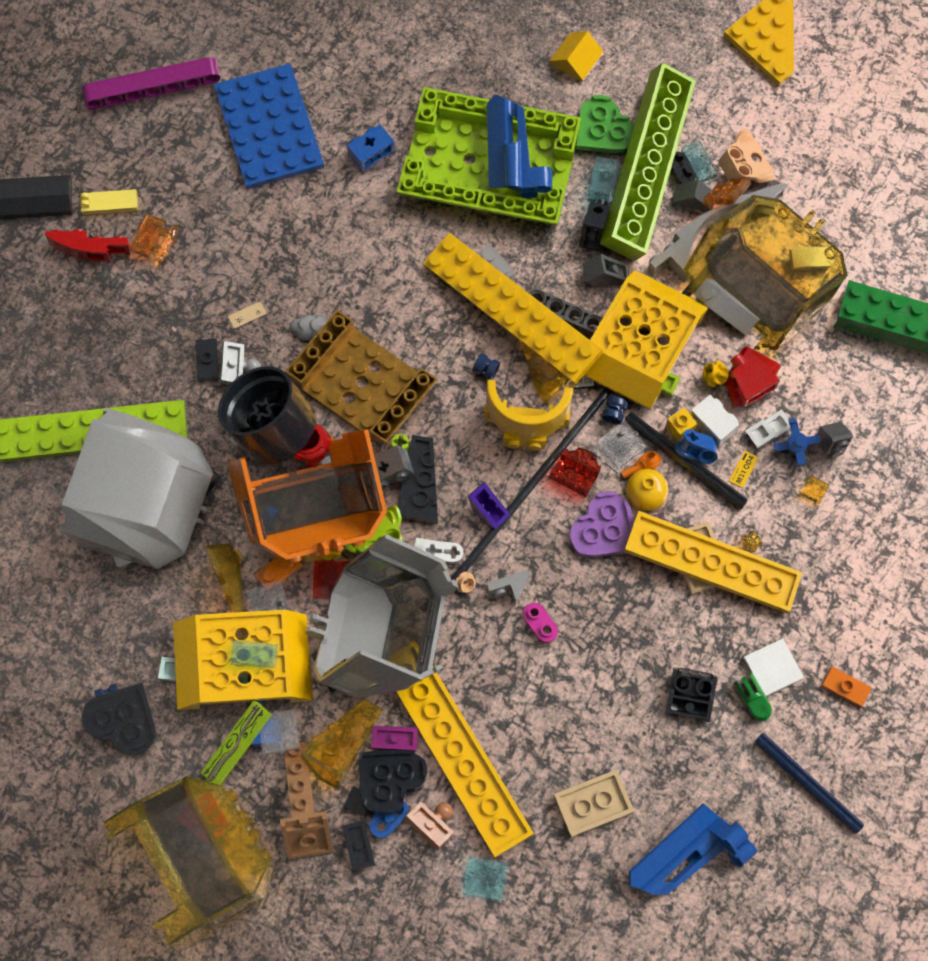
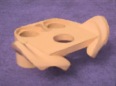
(738, 163)

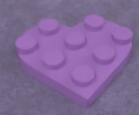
(604, 528)

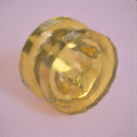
(752, 541)

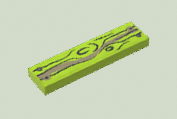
(236, 743)

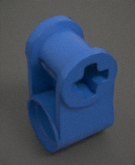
(699, 447)

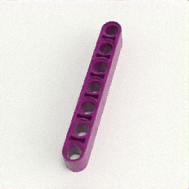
(151, 83)

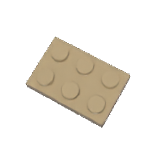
(593, 803)

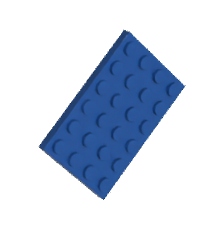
(269, 126)

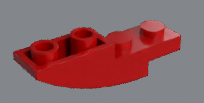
(81, 246)

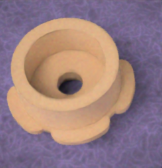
(469, 583)

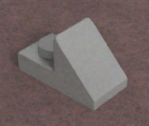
(513, 583)

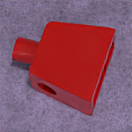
(751, 379)

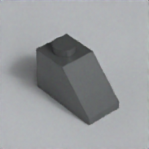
(605, 271)

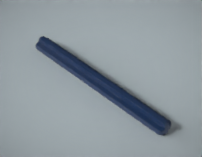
(809, 783)

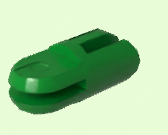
(757, 702)

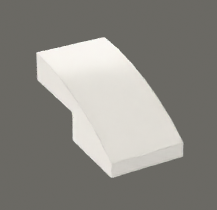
(769, 429)

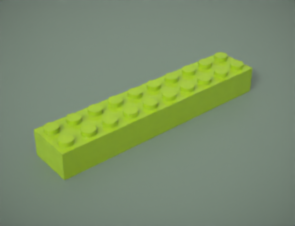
(648, 162)

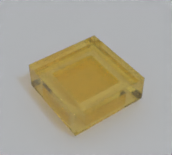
(815, 489)

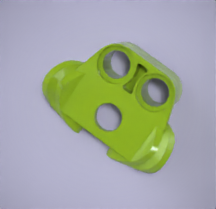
(389, 525)

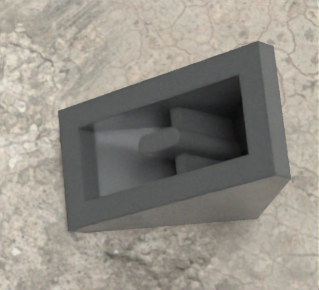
(691, 195)

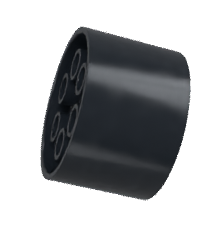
(267, 415)

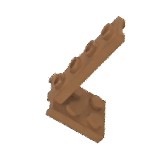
(305, 831)

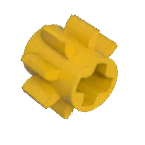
(715, 373)

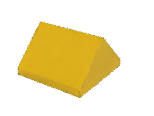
(577, 54)

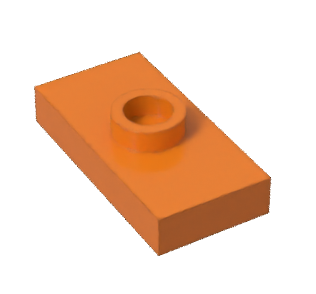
(846, 687)

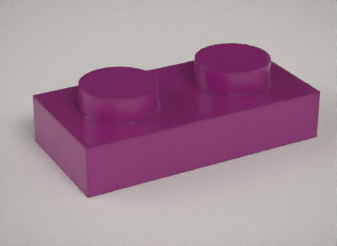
(394, 738)

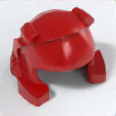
(316, 448)

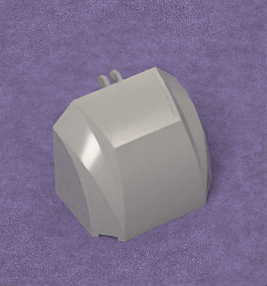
(135, 491)

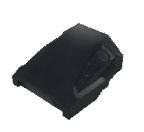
(691, 694)

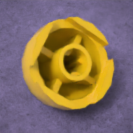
(646, 490)

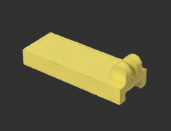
(109, 202)

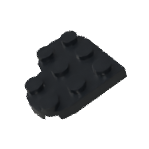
(122, 717)
(387, 779)

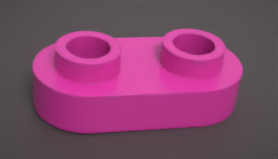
(539, 622)

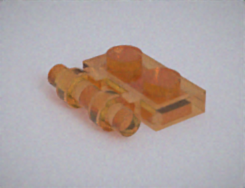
(727, 192)
(149, 235)

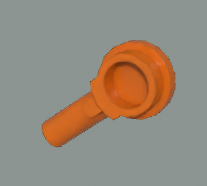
(647, 460)

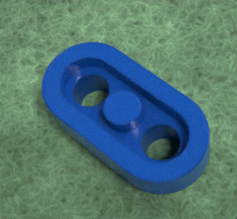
(391, 822)

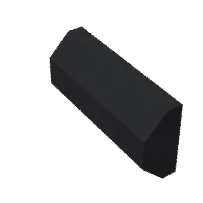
(35, 197)

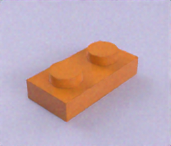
(277, 570)

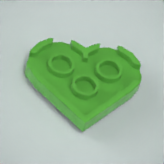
(603, 127)

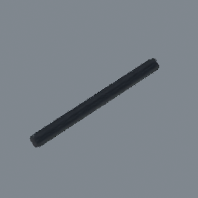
(690, 464)

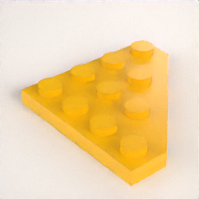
(767, 38)

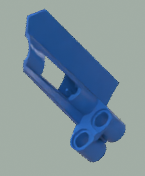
(508, 160)
(697, 837)

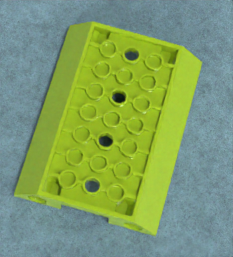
(457, 129)

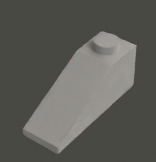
(726, 306)

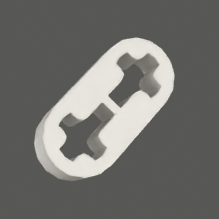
(445, 547)

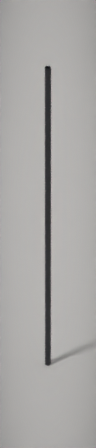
(540, 474)

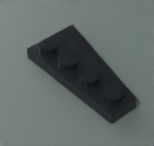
(418, 491)

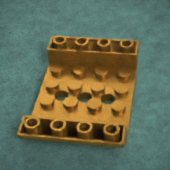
(341, 357)

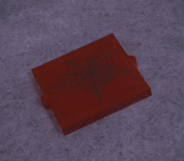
(325, 577)

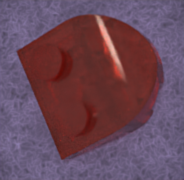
(576, 470)

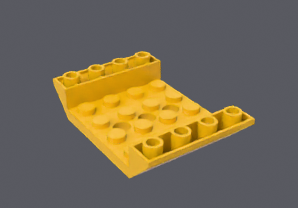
(638, 363)
(205, 653)

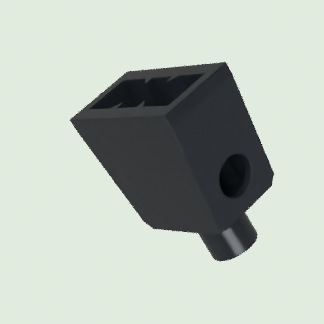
(595, 218)

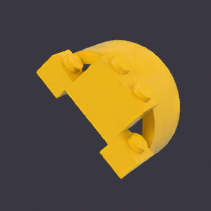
(526, 425)

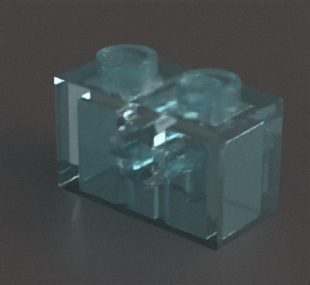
(604, 170)

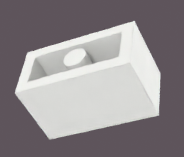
(714, 420)

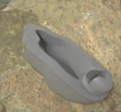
(307, 326)

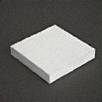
(774, 667)

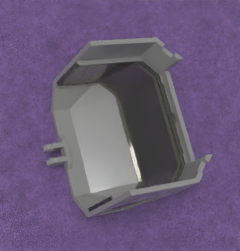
(382, 620)

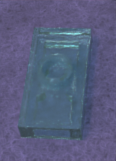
(700, 161)
(254, 654)

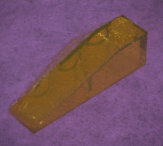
(229, 573)
(336, 748)

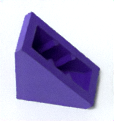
(488, 506)

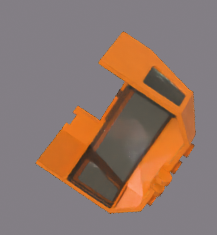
(315, 505)

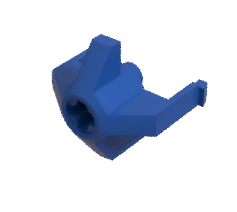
(797, 442)

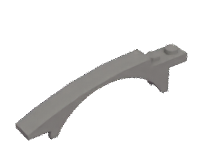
(678, 252)

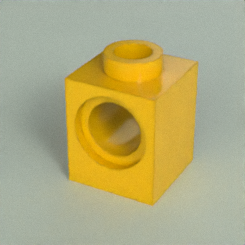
(679, 423)

